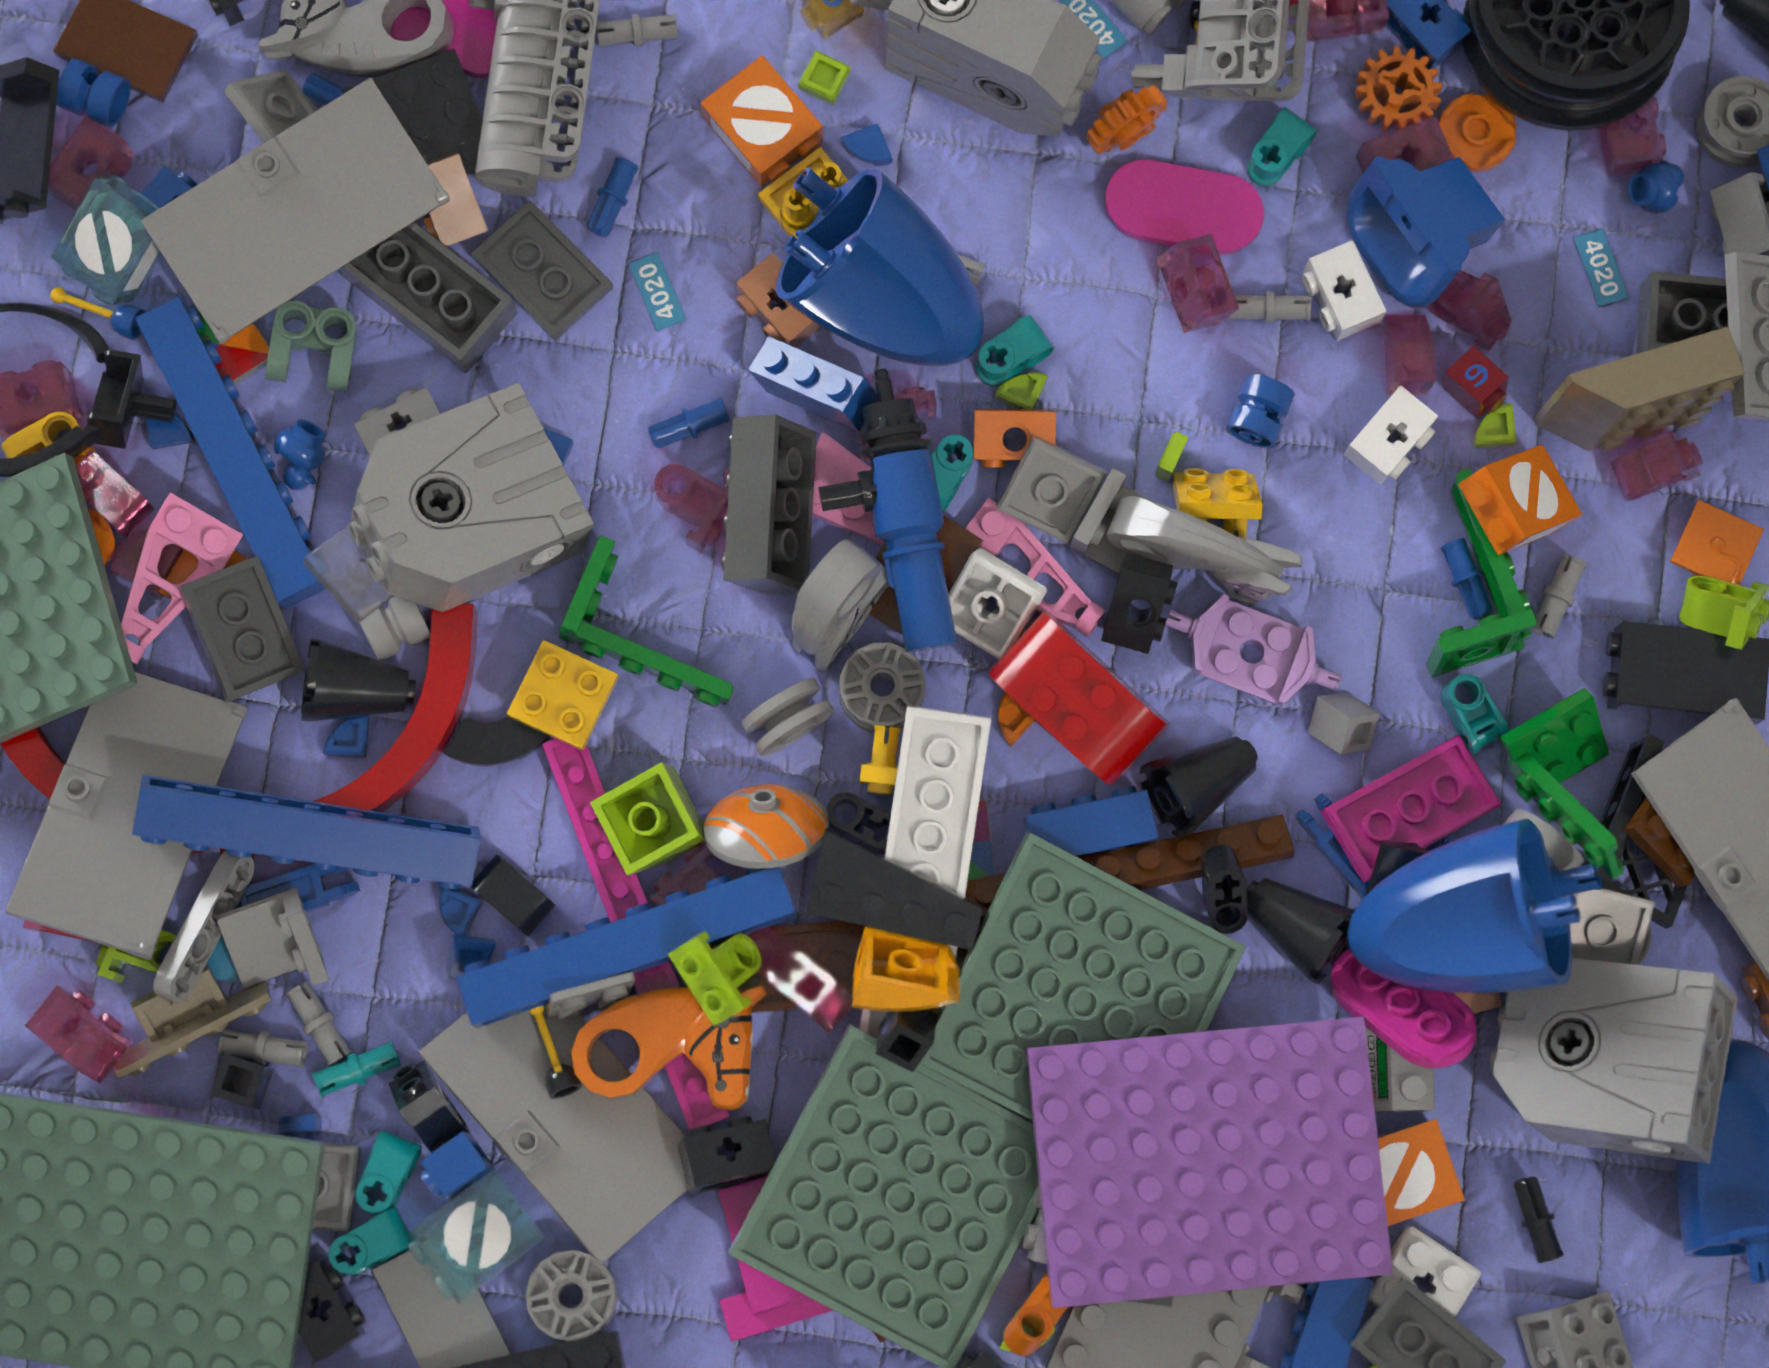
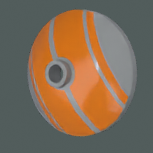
(765, 826)

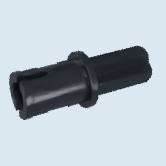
(1538, 1219)

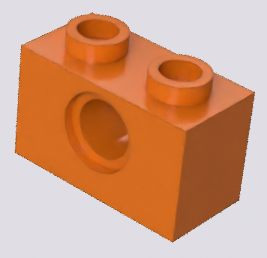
(991, 425)

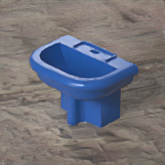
(1419, 225)

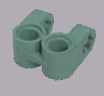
(314, 338)

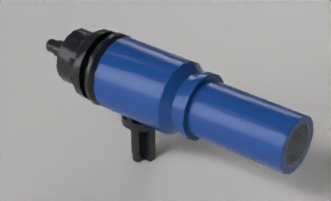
(905, 514)

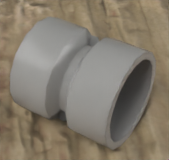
(393, 625)

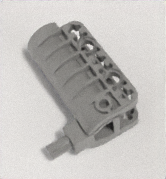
(1236, 53)
(522, 92)

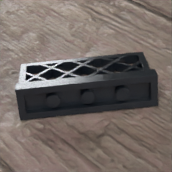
(1619, 810)

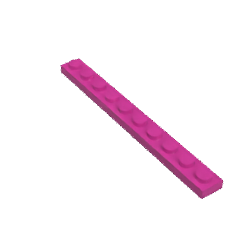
(579, 786)

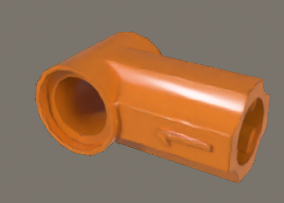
(1037, 1315)

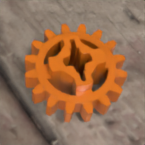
(1381, 84)
(1126, 119)

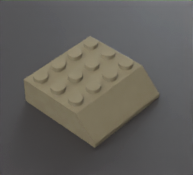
(1643, 392)

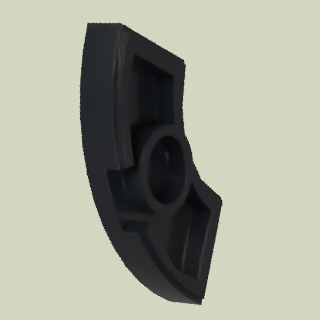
(493, 742)

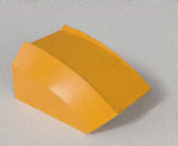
(903, 973)

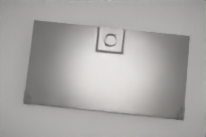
(295, 210)
(1716, 807)
(84, 862)
(590, 1156)

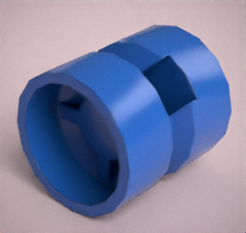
(86, 90)
(1258, 416)

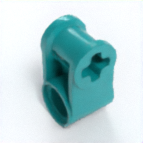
(1282, 145)
(1017, 347)
(951, 475)
(1474, 716)
(388, 1164)
(378, 1240)

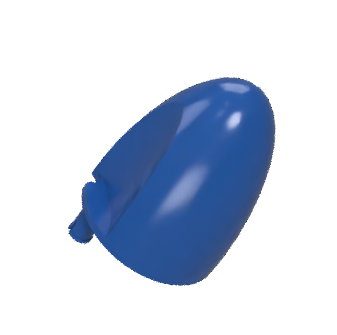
(880, 273)
(1474, 916)
(1727, 1201)

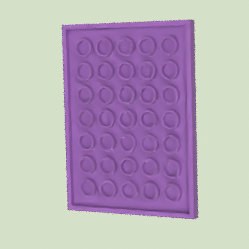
(1208, 1162)

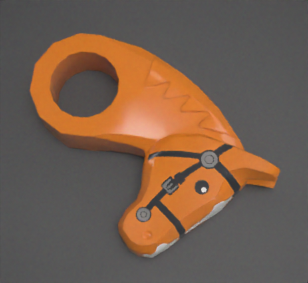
(665, 1027)

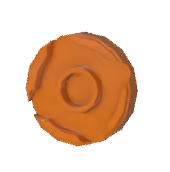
(1478, 131)

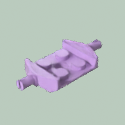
(1286, 651)

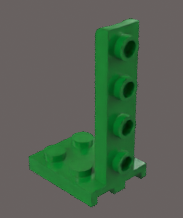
(1497, 633)
(631, 655)
(1549, 752)

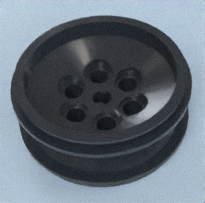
(1576, 83)

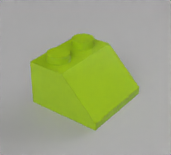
(650, 819)

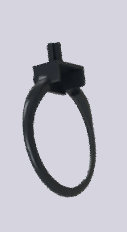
(115, 403)

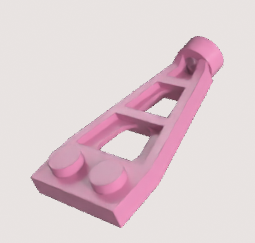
(1001, 529)
(191, 530)

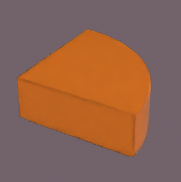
(1012, 720)

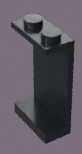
(26, 135)
(1684, 670)

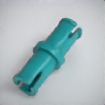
(356, 1069)

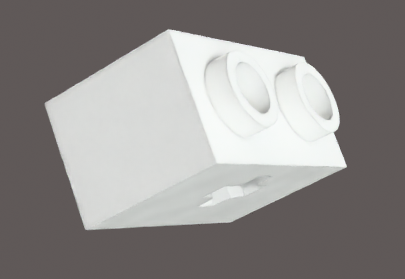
(1346, 270)
(1402, 415)

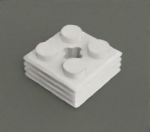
(1015, 595)
(1420, 1255)

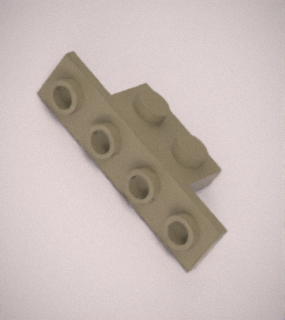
(175, 1025)

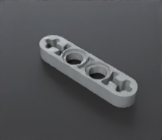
(182, 964)

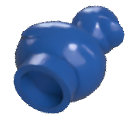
(1656, 186)
(304, 449)

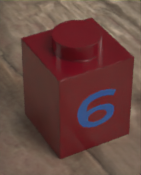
(1476, 383)

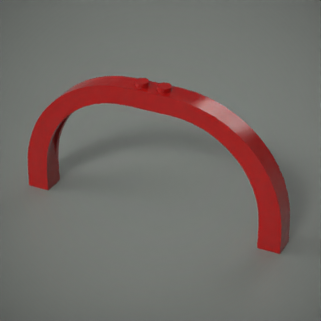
(399, 769)

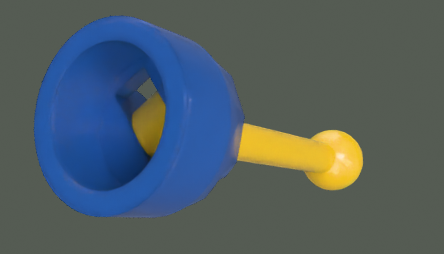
(121, 318)

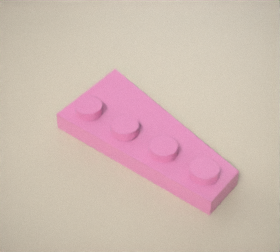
(834, 466)

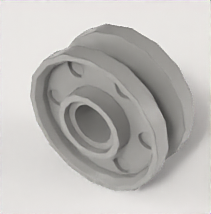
(1721, 134)
(875, 663)
(787, 716)
(545, 1292)

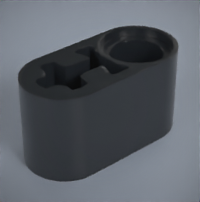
(877, 819)
(512, 895)
(1222, 897)

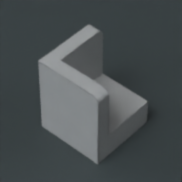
(1343, 723)

